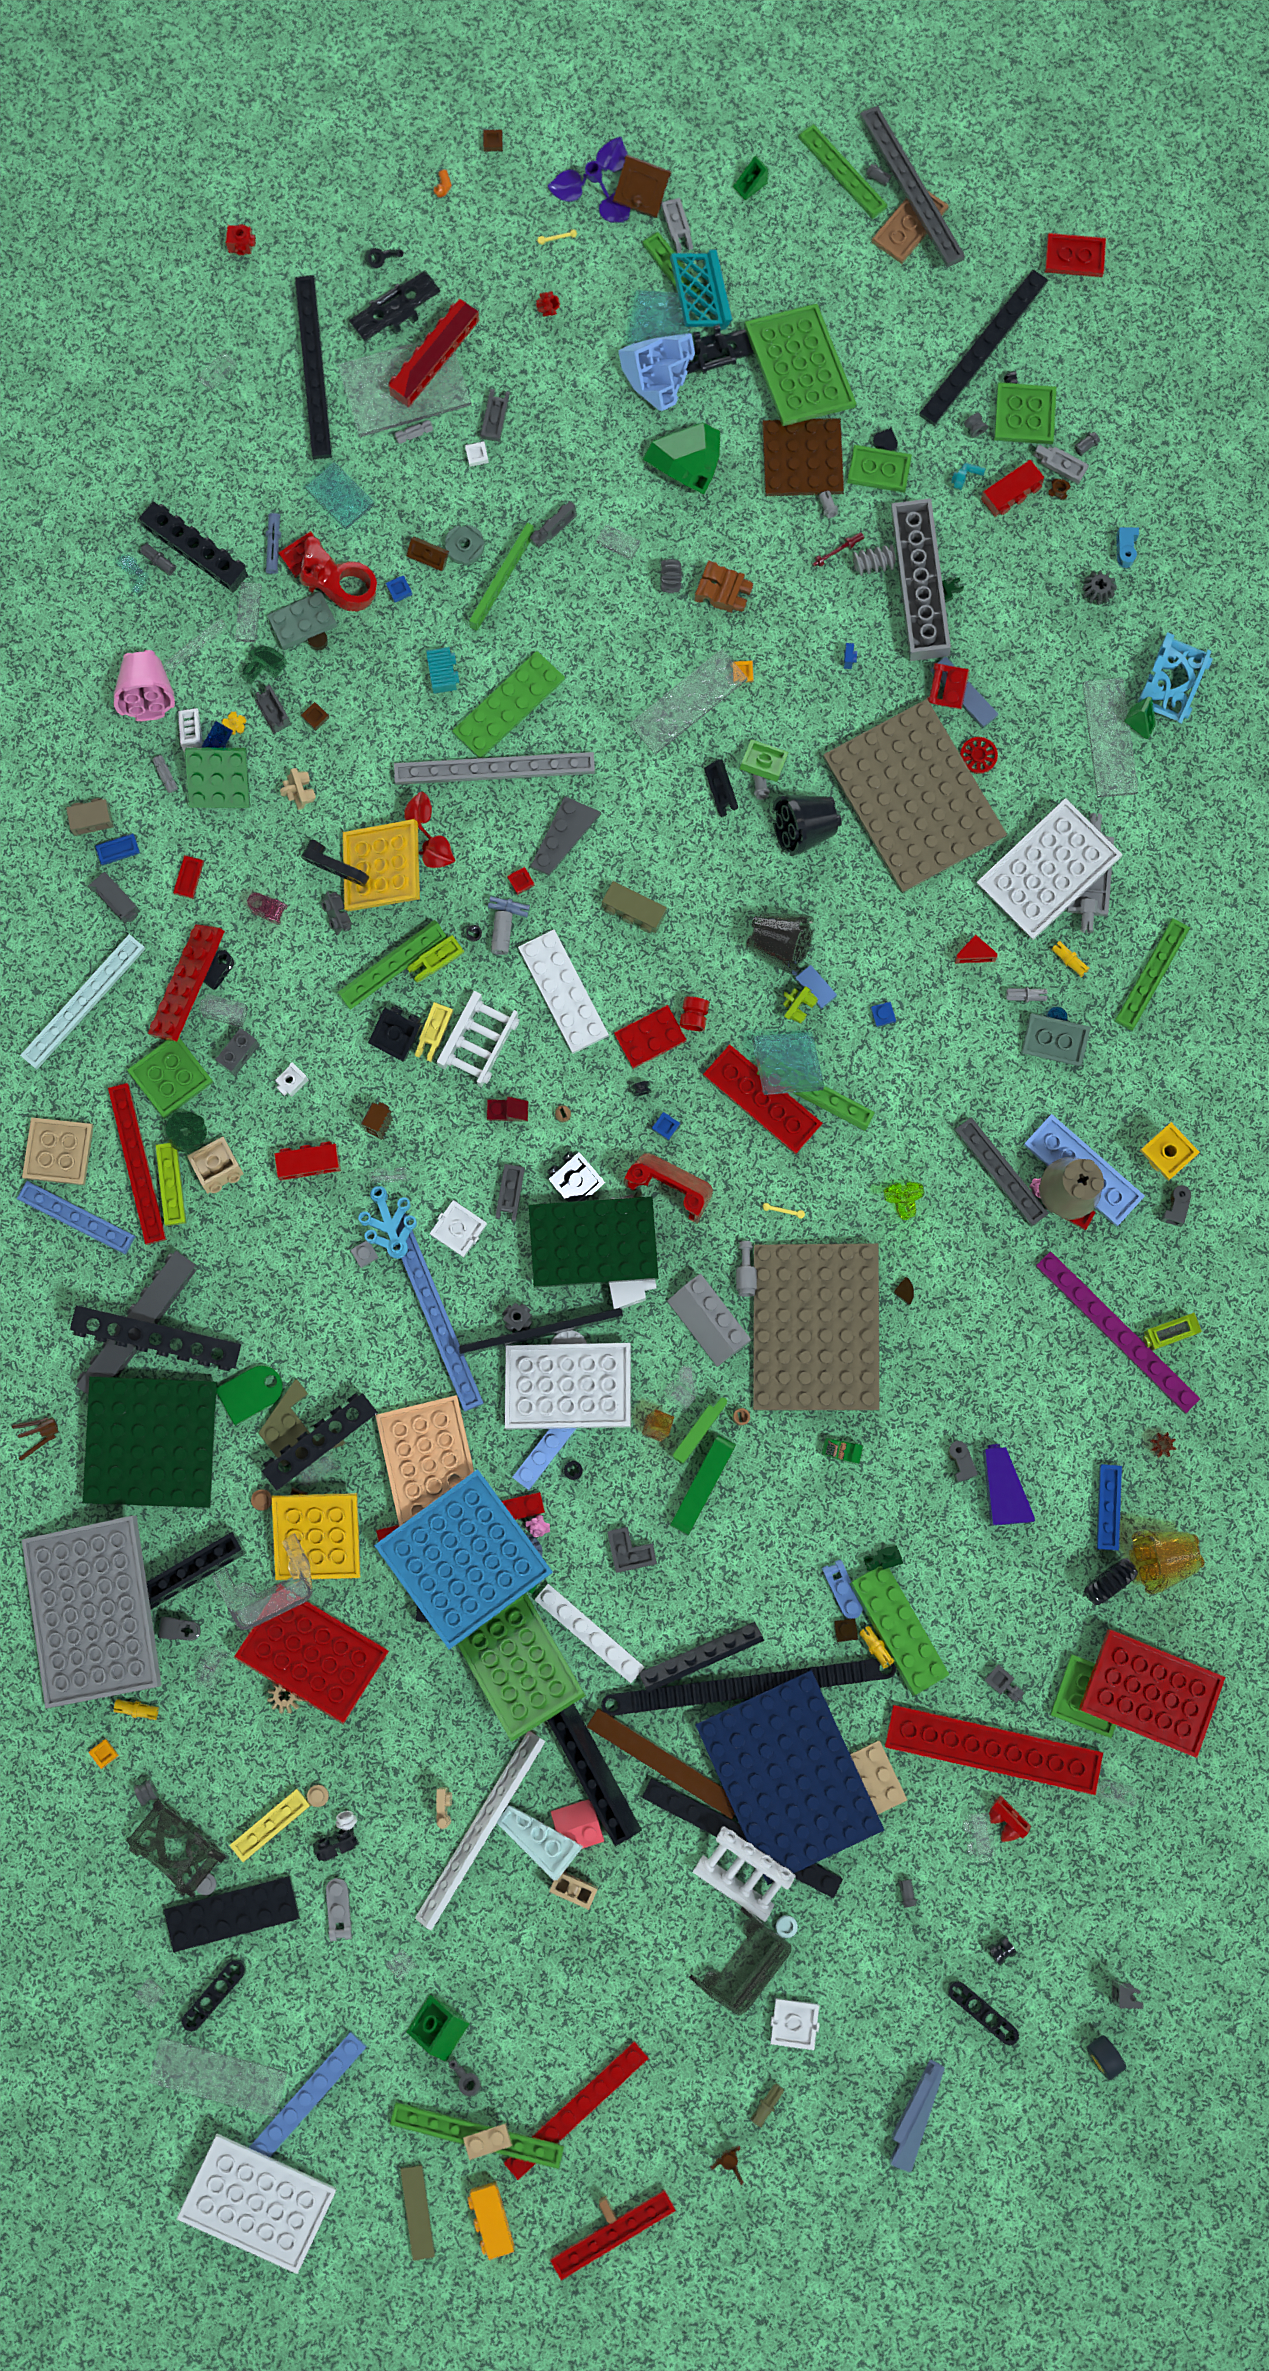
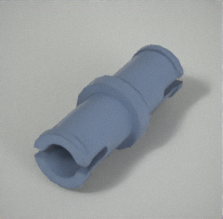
(509, 906)

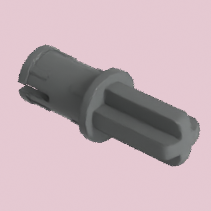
(158, 559)

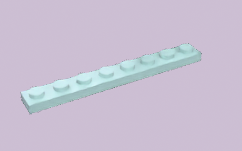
(82, 1002)

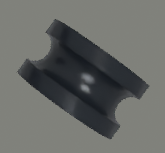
(641, 1088)
(569, 1465)

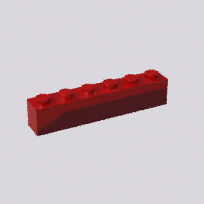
(433, 352)

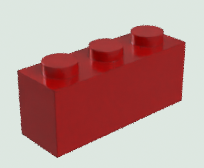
(1013, 488)
(307, 1161)

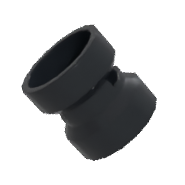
(998, 1954)

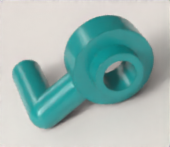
(960, 477)

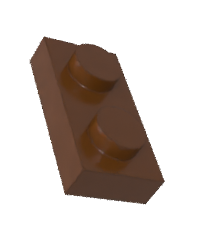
(427, 553)

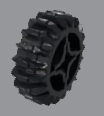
(1111, 1581)

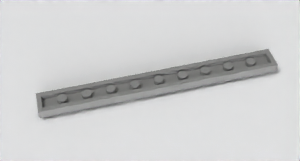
(494, 768)

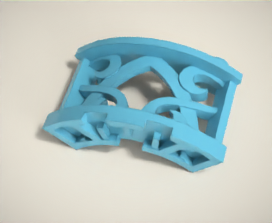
(1175, 650)

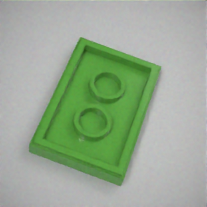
(879, 468)

